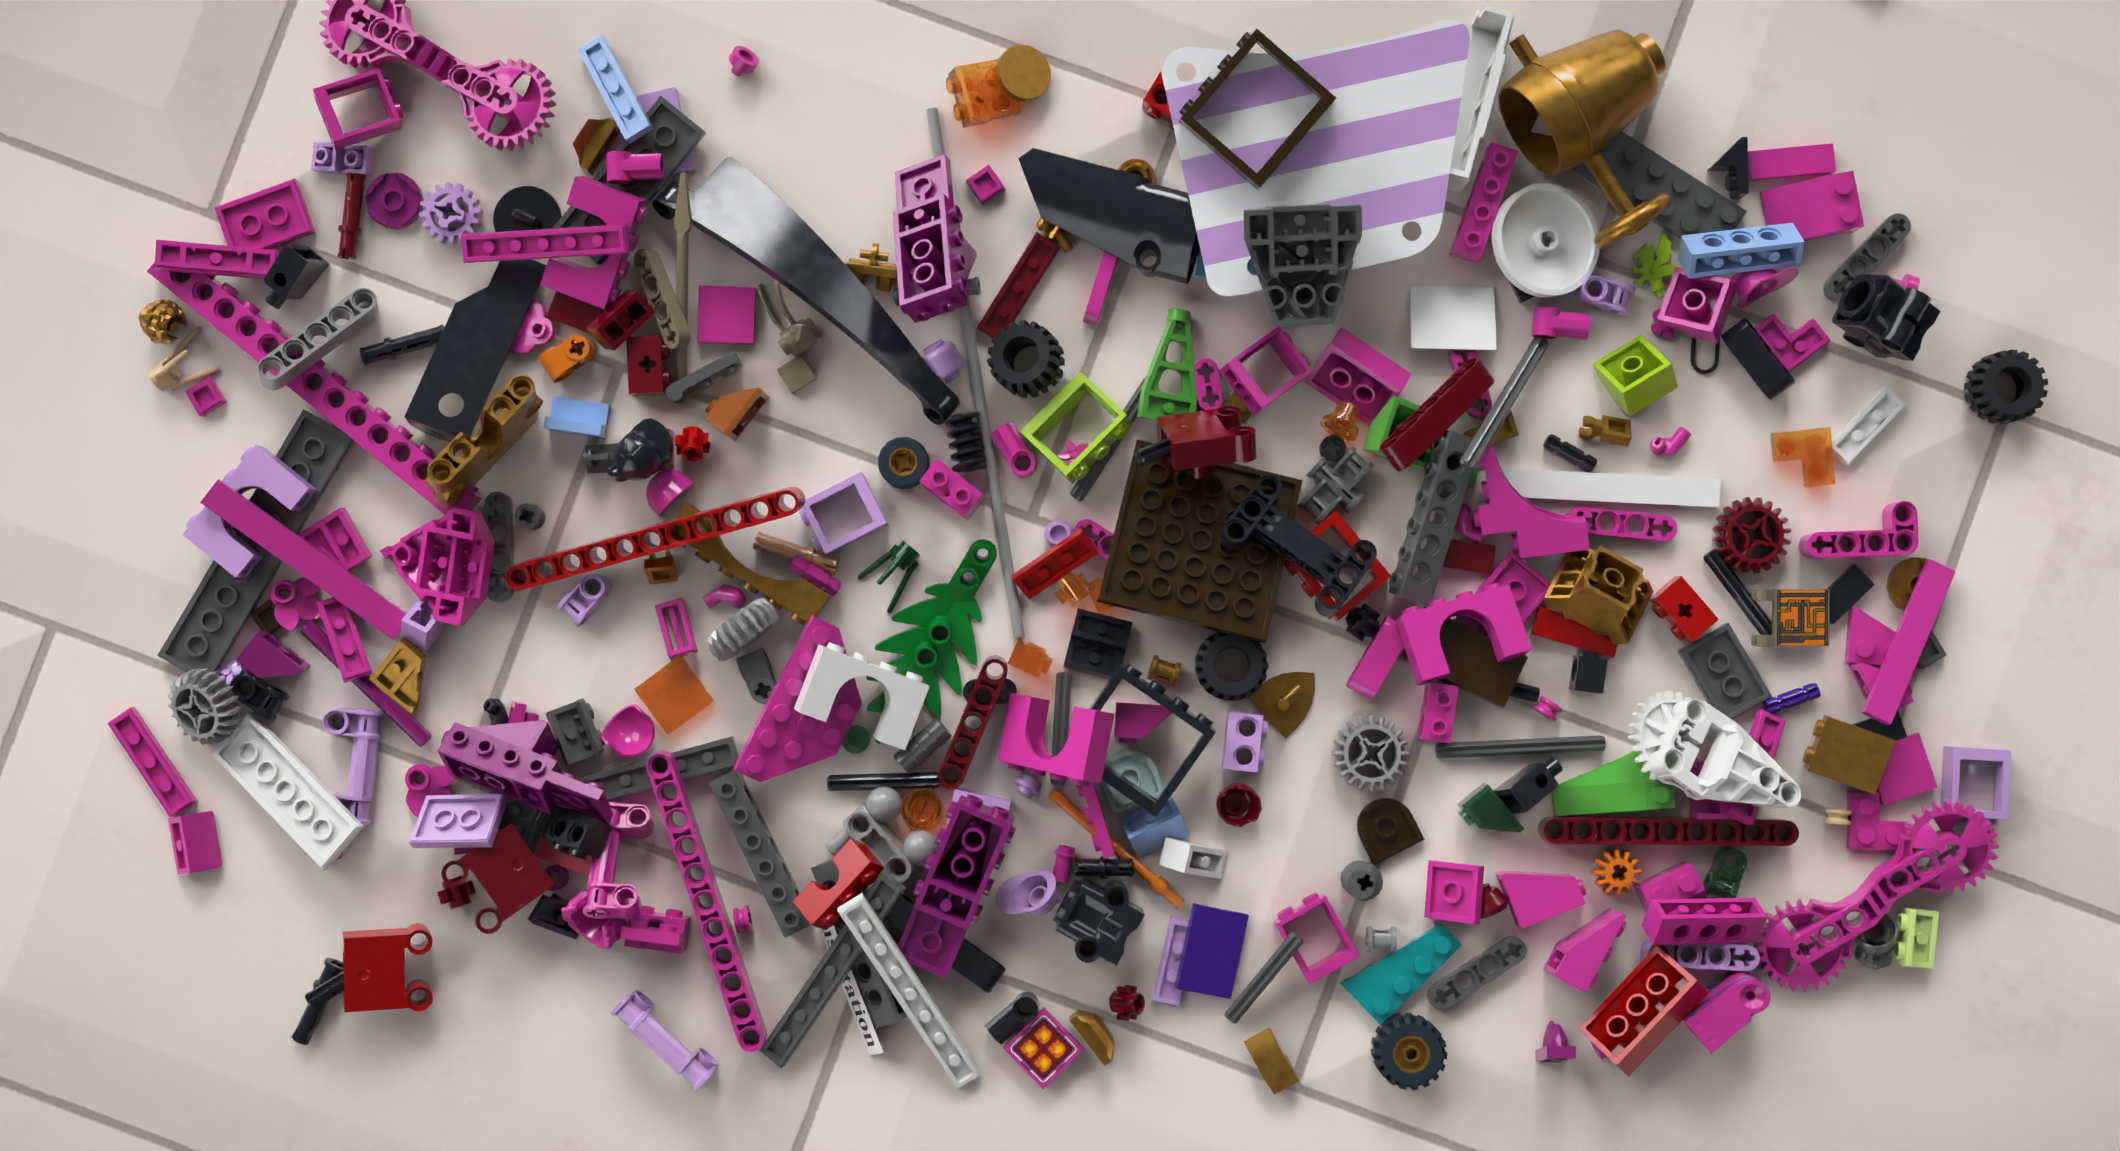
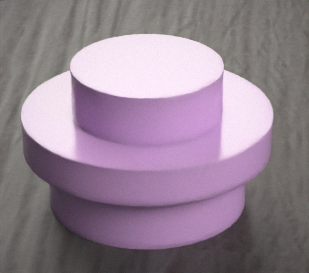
(1056, 532)
(1028, 786)

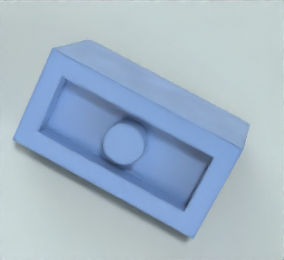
(578, 417)
(1149, 832)

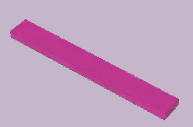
(304, 558)

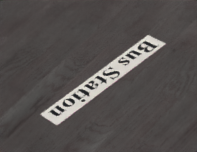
(856, 1002)

